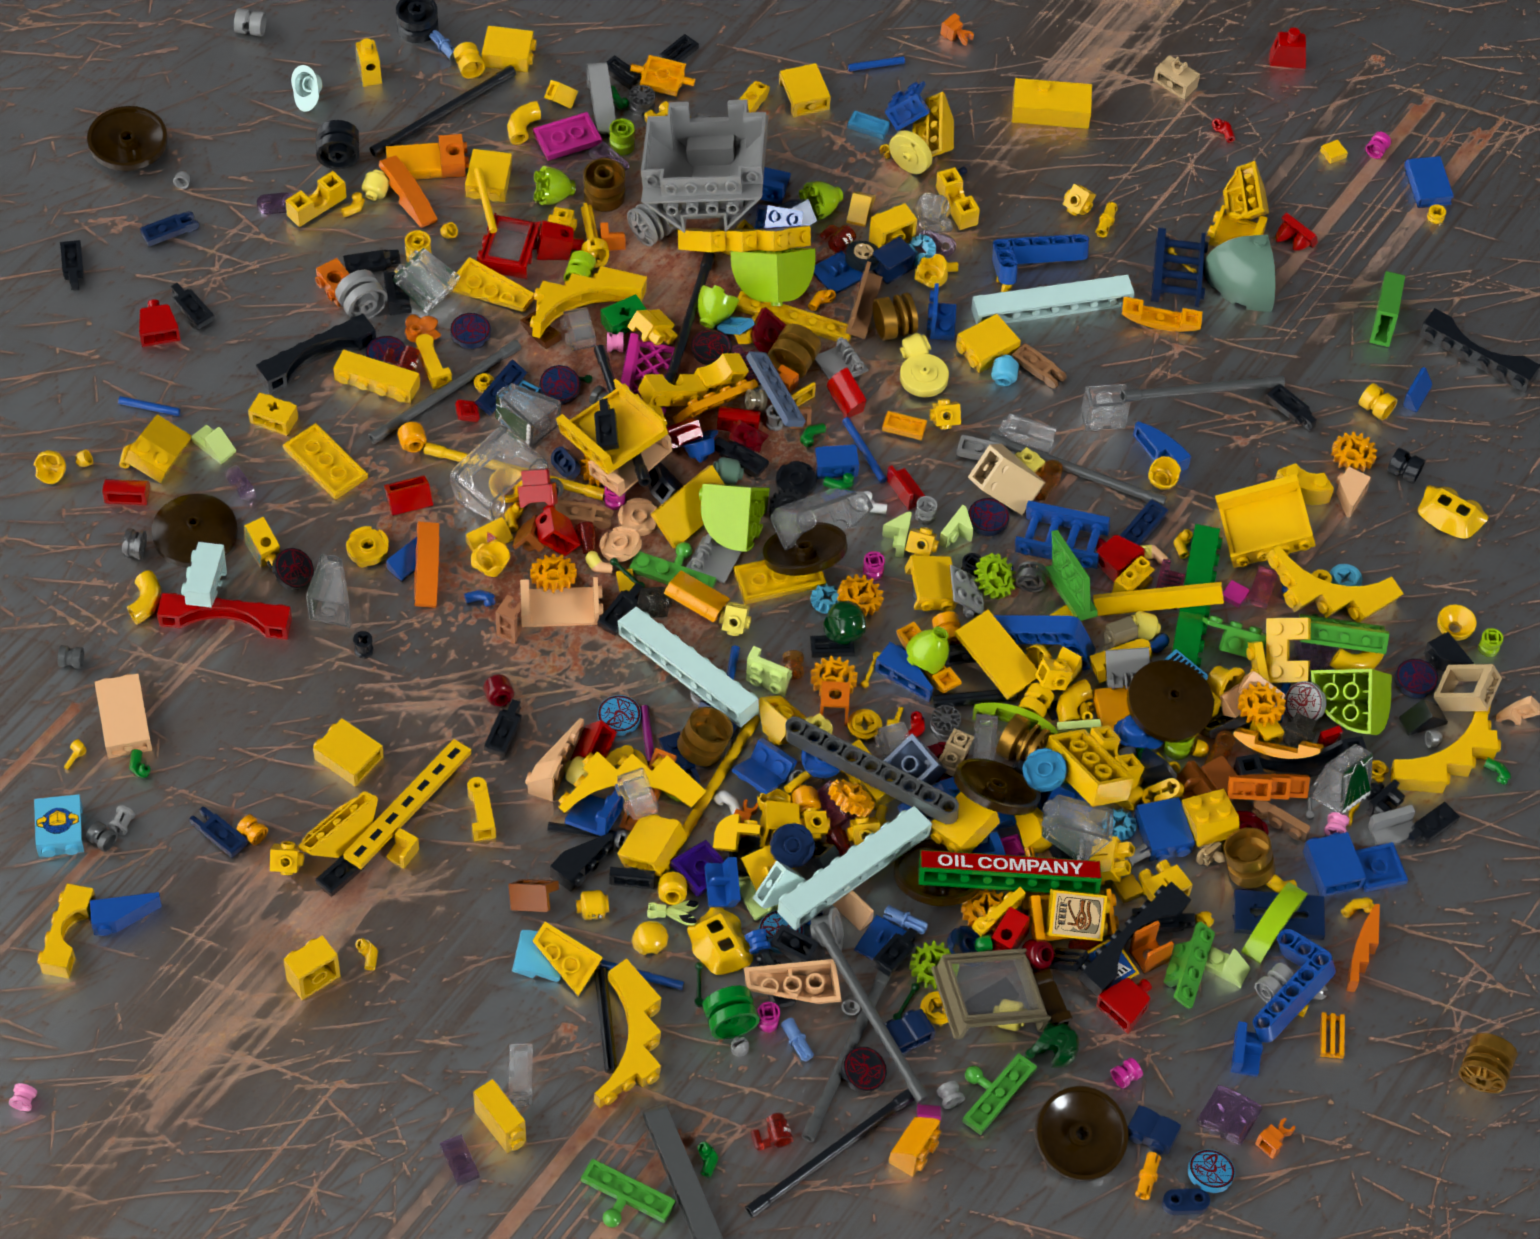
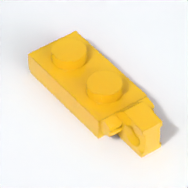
(997, 912)

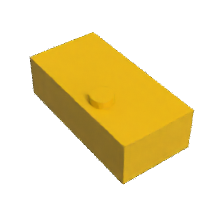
(1051, 103)
(1091, 768)

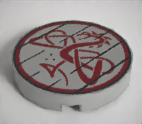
(1306, 700)

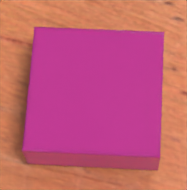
(1235, 594)
(1013, 845)
(929, 1111)

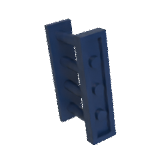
(1161, 272)

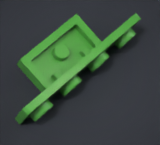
(1235, 636)
(1188, 964)

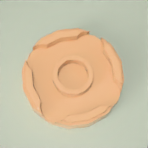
(637, 515)
(620, 543)

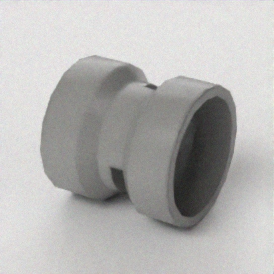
(926, 510)

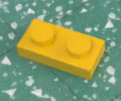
(1256, 654)

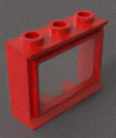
(510, 247)

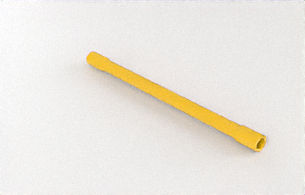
(586, 490)
(713, 785)

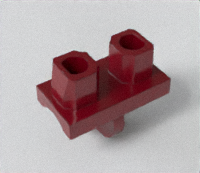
(747, 435)

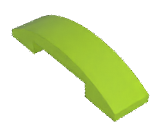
(1006, 712)
(1273, 922)

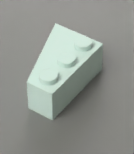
(204, 574)

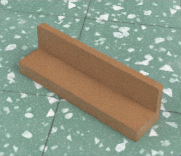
(863, 303)

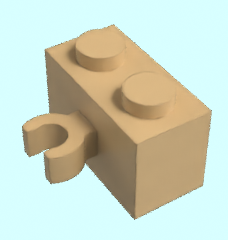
(1176, 77)

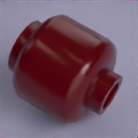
(498, 690)
(1039, 953)

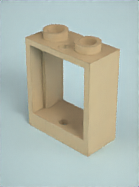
(1480, 699)

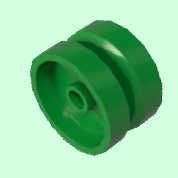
(730, 1012)

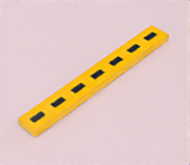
(407, 804)

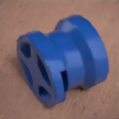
(757, 940)

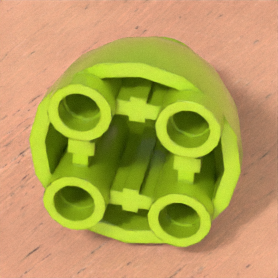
(552, 186)
(822, 197)
(715, 306)
(929, 649)

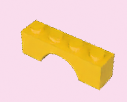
(74, 906)

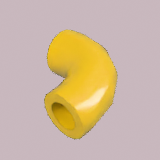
(520, 119)
(148, 599)
(1363, 660)
(1071, 699)

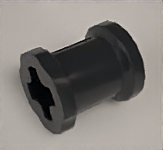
(365, 642)

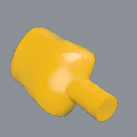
(1134, 797)

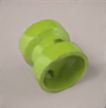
(1490, 642)

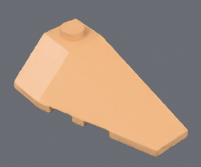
(549, 770)
(801, 981)

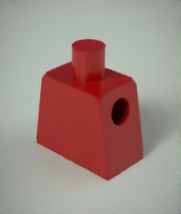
(1289, 49)
(556, 242)
(157, 324)
(556, 531)
(1117, 555)
(1011, 930)
(1125, 1002)

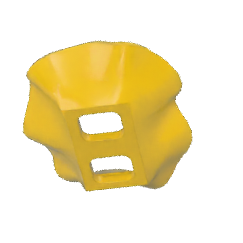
(1446, 518)
(706, 947)

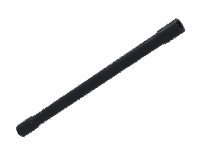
(500, 77)
(705, 268)
(604, 362)
(765, 1200)

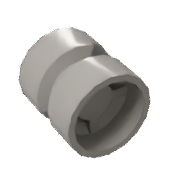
(250, 22)
(1269, 985)

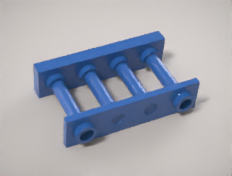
(1063, 517)

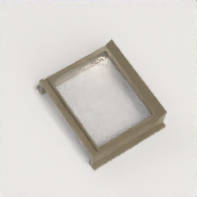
(989, 990)

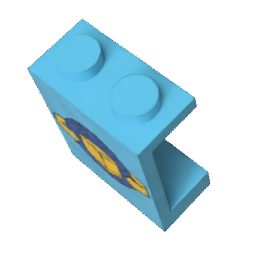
(58, 825)

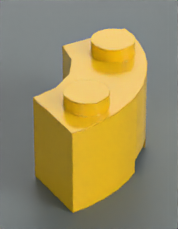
(723, 372)
(1314, 487)

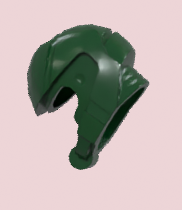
(844, 622)
(1060, 1040)

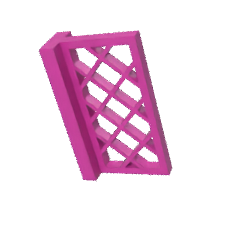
(631, 362)

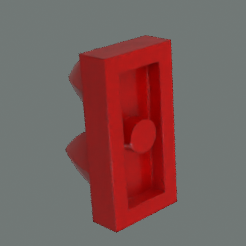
(1291, 226)

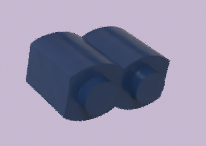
(911, 1030)
(1153, 1130)

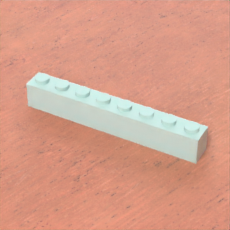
(1053, 300)
(688, 666)
(853, 867)

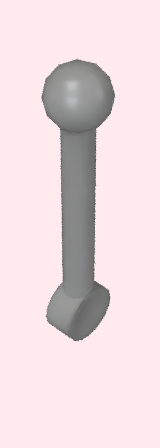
(1310, 814)

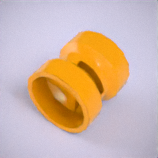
(252, 829)

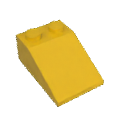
(158, 448)

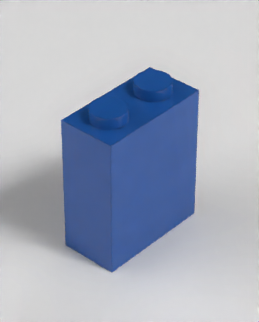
(1164, 829)
(1334, 864)

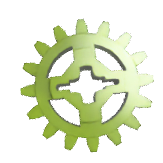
(995, 576)
(932, 957)

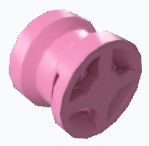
(615, 342)
(1336, 823)
(23, 1097)

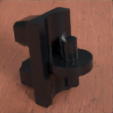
(1380, 797)

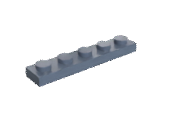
(775, 389)

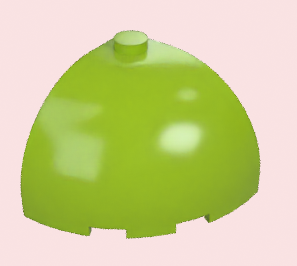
(774, 275)
(733, 513)
(1356, 698)

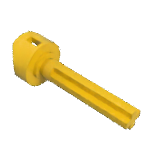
(594, 245)

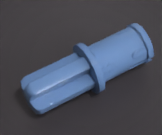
(444, 44)
(905, 919)
(797, 1039)

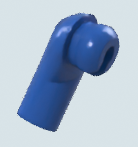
(479, 595)

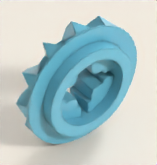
(928, 246)
(1343, 570)
(817, 597)
(1129, 825)

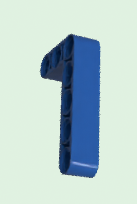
(1040, 249)
(1050, 630)
(1315, 972)

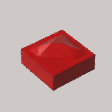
(467, 410)
(1330, 736)

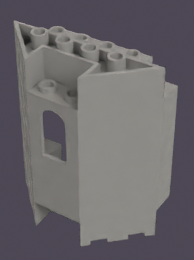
(704, 163)

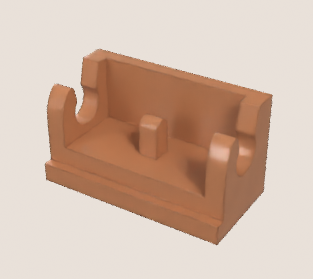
(507, 620)

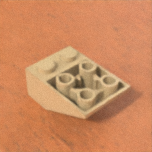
(1006, 478)

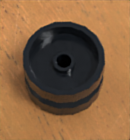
(416, 19)
(337, 144)

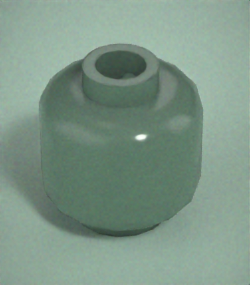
(729, 470)

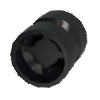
(1406, 465)

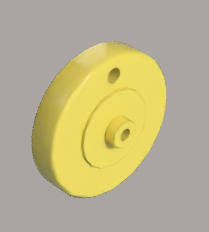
(910, 152)
(924, 375)

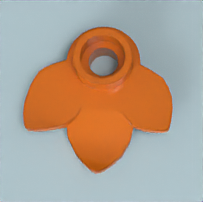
(418, 326)

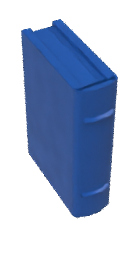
(1428, 181)

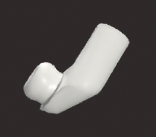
(877, 507)
(729, 799)

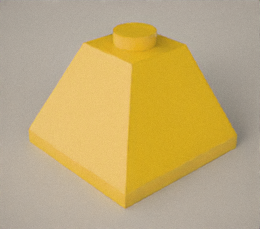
(774, 714)

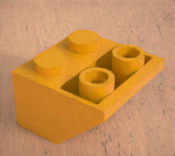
(915, 1144)

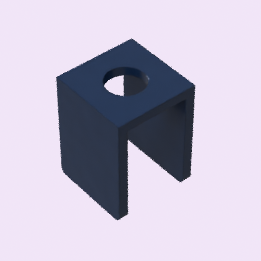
(895, 260)

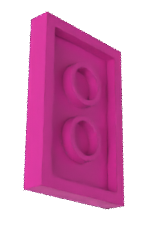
(567, 136)

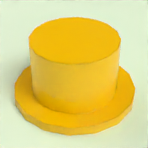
(1223, 679)

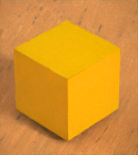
(776, 815)

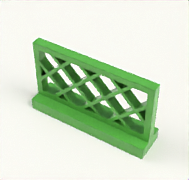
(1070, 579)
(1347, 634)

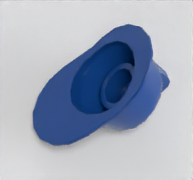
(702, 447)
(1133, 736)

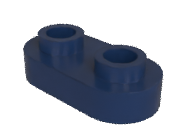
(565, 463)
(1187, 1203)

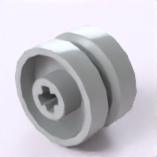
(361, 294)

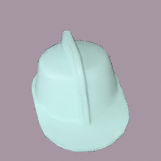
(306, 87)

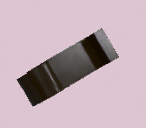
(1052, 998)

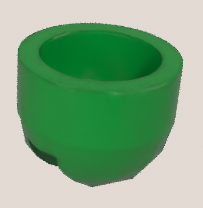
(983, 943)

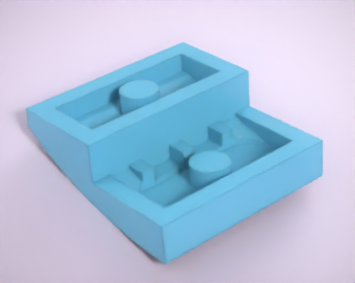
(530, 960)

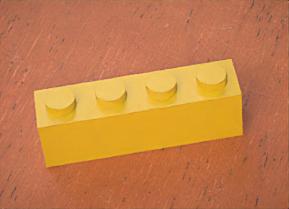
(376, 376)

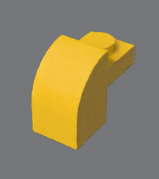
(729, 830)

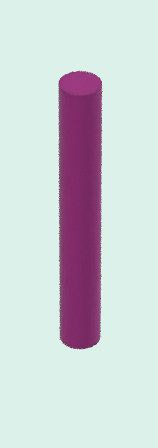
(647, 732)

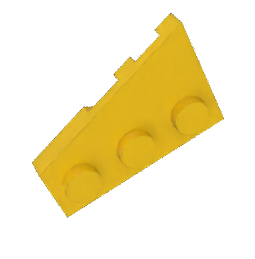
(567, 956)

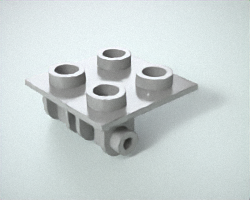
(839, 358)
(713, 559)
(966, 592)
(1124, 664)

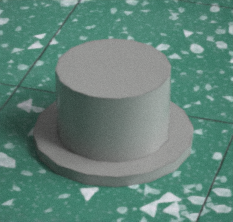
(834, 923)

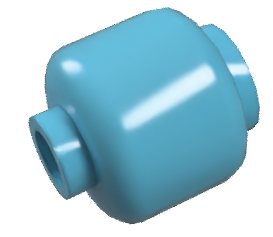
(1005, 370)

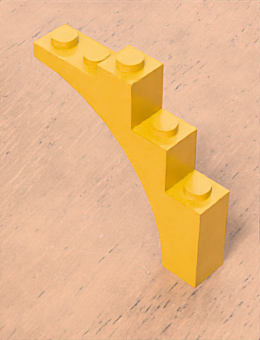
(744, 239)
(581, 290)
(1330, 597)
(1434, 771)
(602, 774)
(643, 1035)

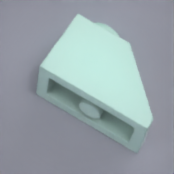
(777, 882)

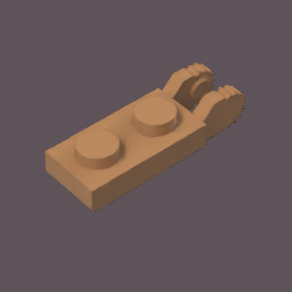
(1039, 365)
(585, 512)
(1280, 819)

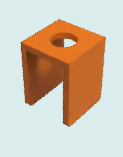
(842, 702)
(1144, 940)

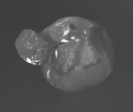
(933, 212)

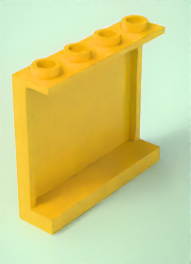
(636, 424)
(1264, 518)

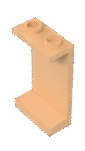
(625, 477)
(564, 608)
(123, 715)

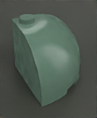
(1243, 272)

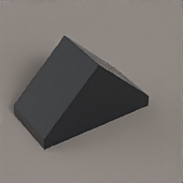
(1422, 717)
(1155, 768)

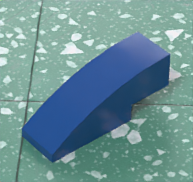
(1159, 444)

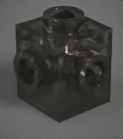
(654, 601)
(1299, 730)

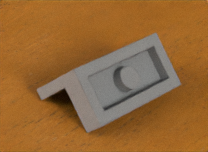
(1392, 825)

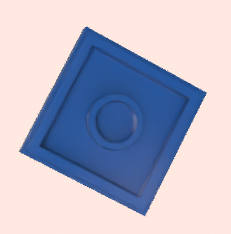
(1381, 867)

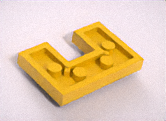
(1278, 636)

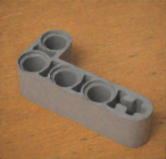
(601, 96)

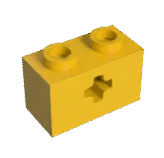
(273, 413)

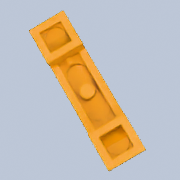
(1160, 318)
(945, 678)
(1250, 739)

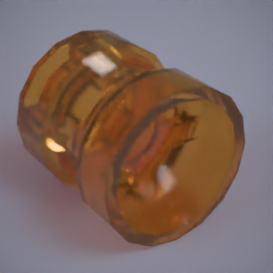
(793, 660)

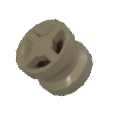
(755, 399)

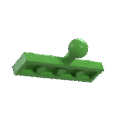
(665, 571)
(997, 1093)
(627, 1192)

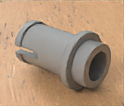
(1137, 856)

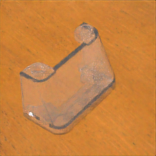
(492, 471)
(800, 516)

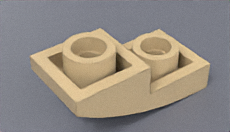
(955, 750)

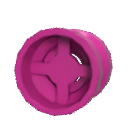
(1378, 145)
(612, 500)
(873, 565)
(769, 1016)
(1126, 1073)

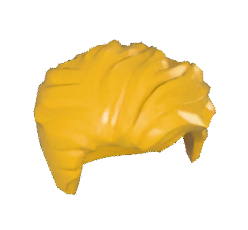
(932, 271)
(490, 558)

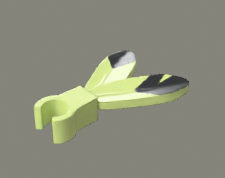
(676, 912)

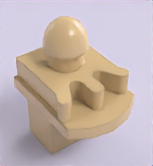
(1210, 853)

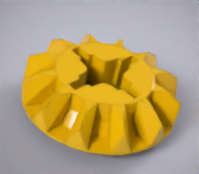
(872, 720)
(928, 1007)

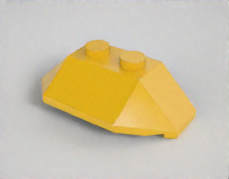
(937, 126)
(1245, 194)
(341, 827)

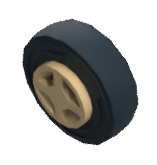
(859, 253)

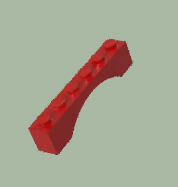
(269, 619)

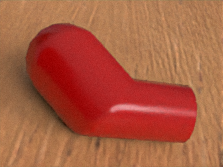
(1224, 128)
(917, 724)

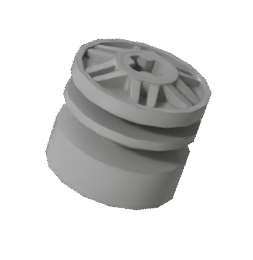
(648, 225)

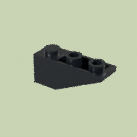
(577, 862)

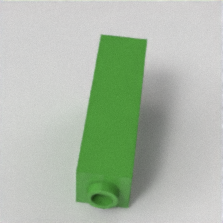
(1387, 309)

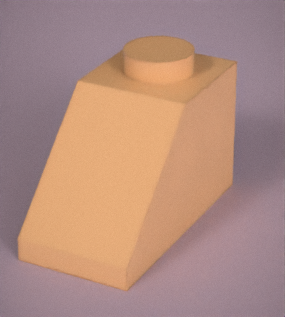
(1351, 489)

